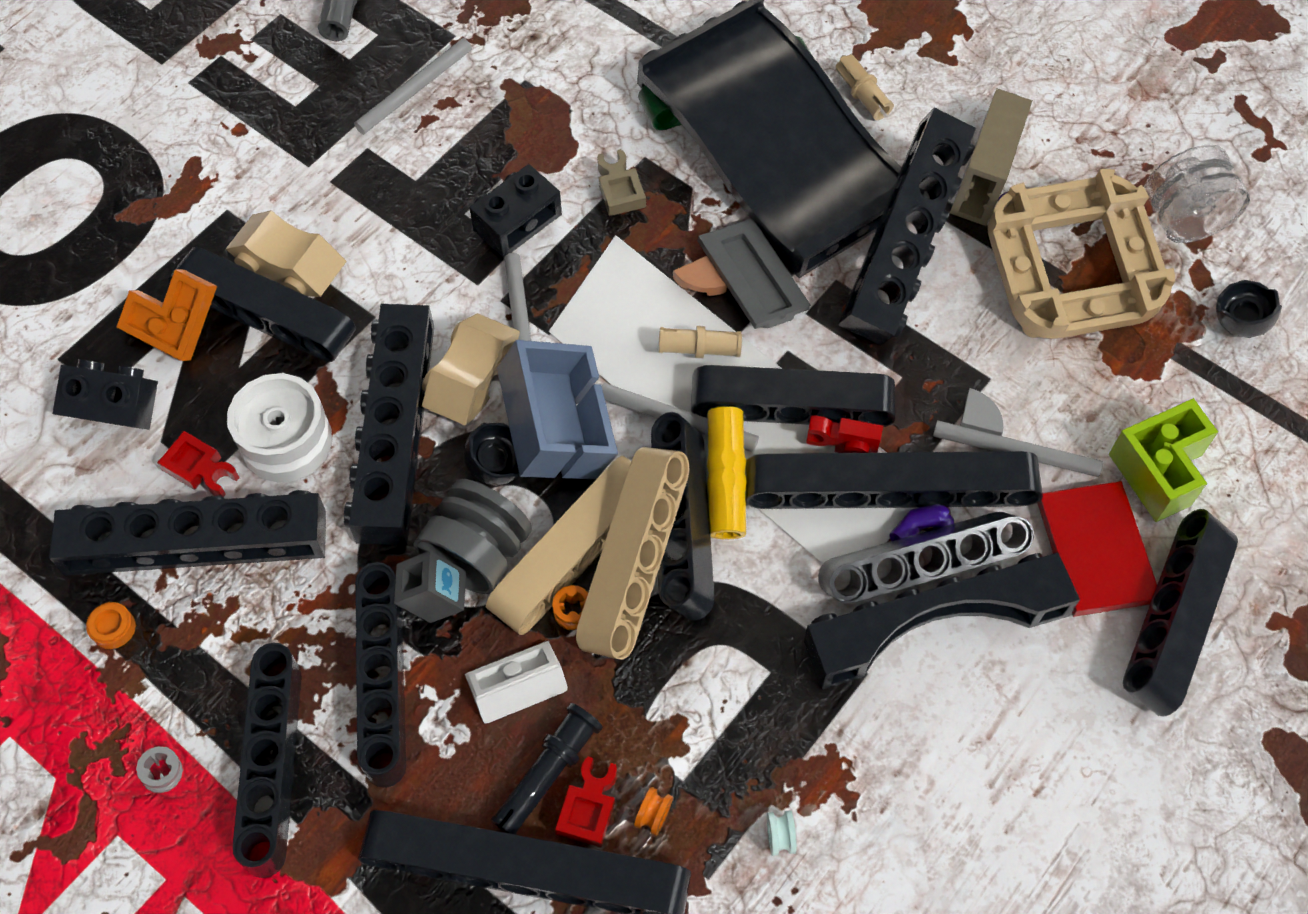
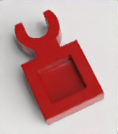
(846, 436)
(195, 462)
(587, 809)

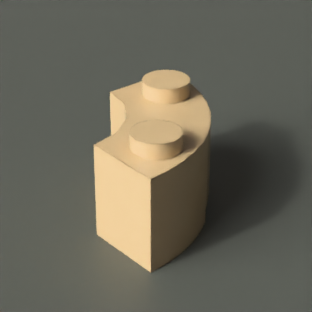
(286, 254)
(463, 376)

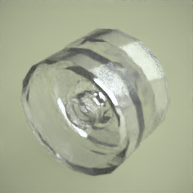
(1196, 193)

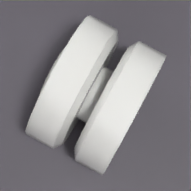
(280, 427)

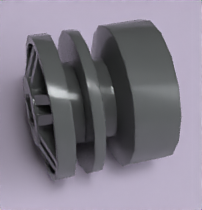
(475, 533)

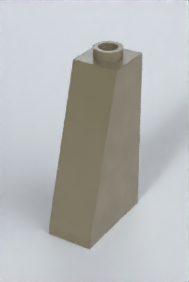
(991, 157)

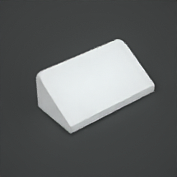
(516, 682)

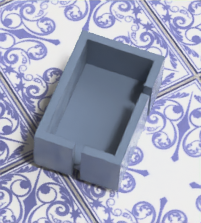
(546, 427)

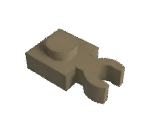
(620, 187)

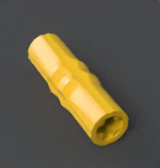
(726, 473)

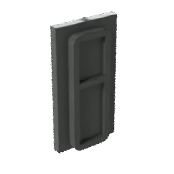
(754, 274)

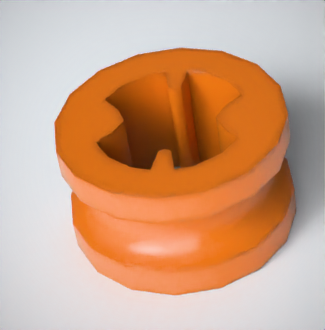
(571, 595)
(653, 811)

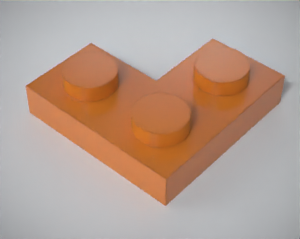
(170, 324)

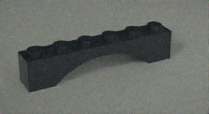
(1025, 594)

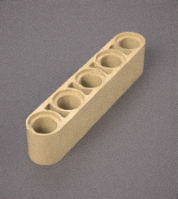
(632, 552)
(560, 554)

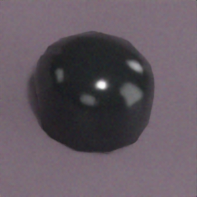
(1248, 308)
(491, 454)

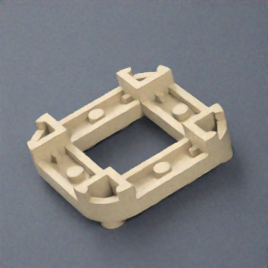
(1055, 315)

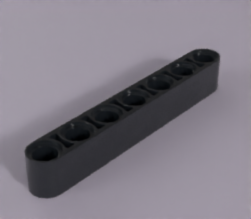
(892, 480)
(523, 865)

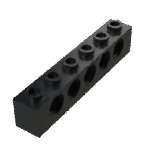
(865, 312)
(389, 519)
(77, 530)

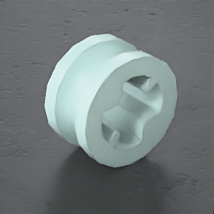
(781, 833)

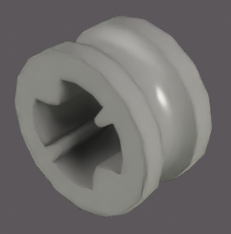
(153, 756)

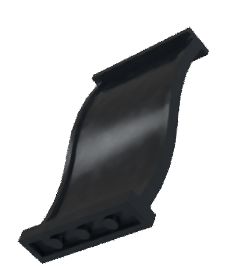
(775, 132)

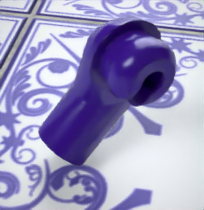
(922, 518)

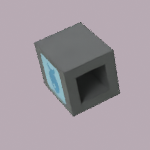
(430, 587)

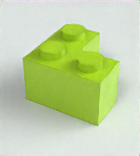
(1159, 456)

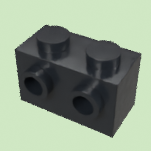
(515, 210)
(105, 396)

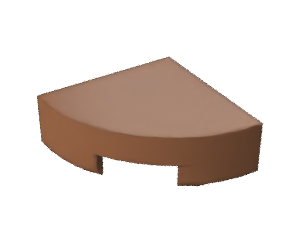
(700, 277)

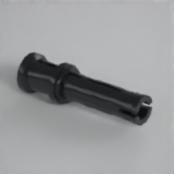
(558, 752)

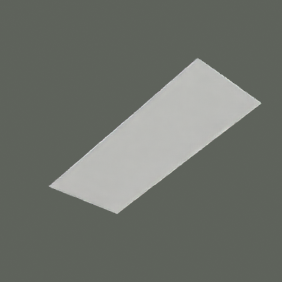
(621, 318)

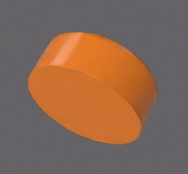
(110, 625)

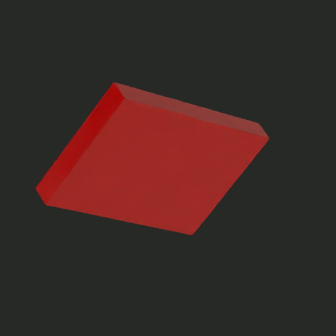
(1099, 547)

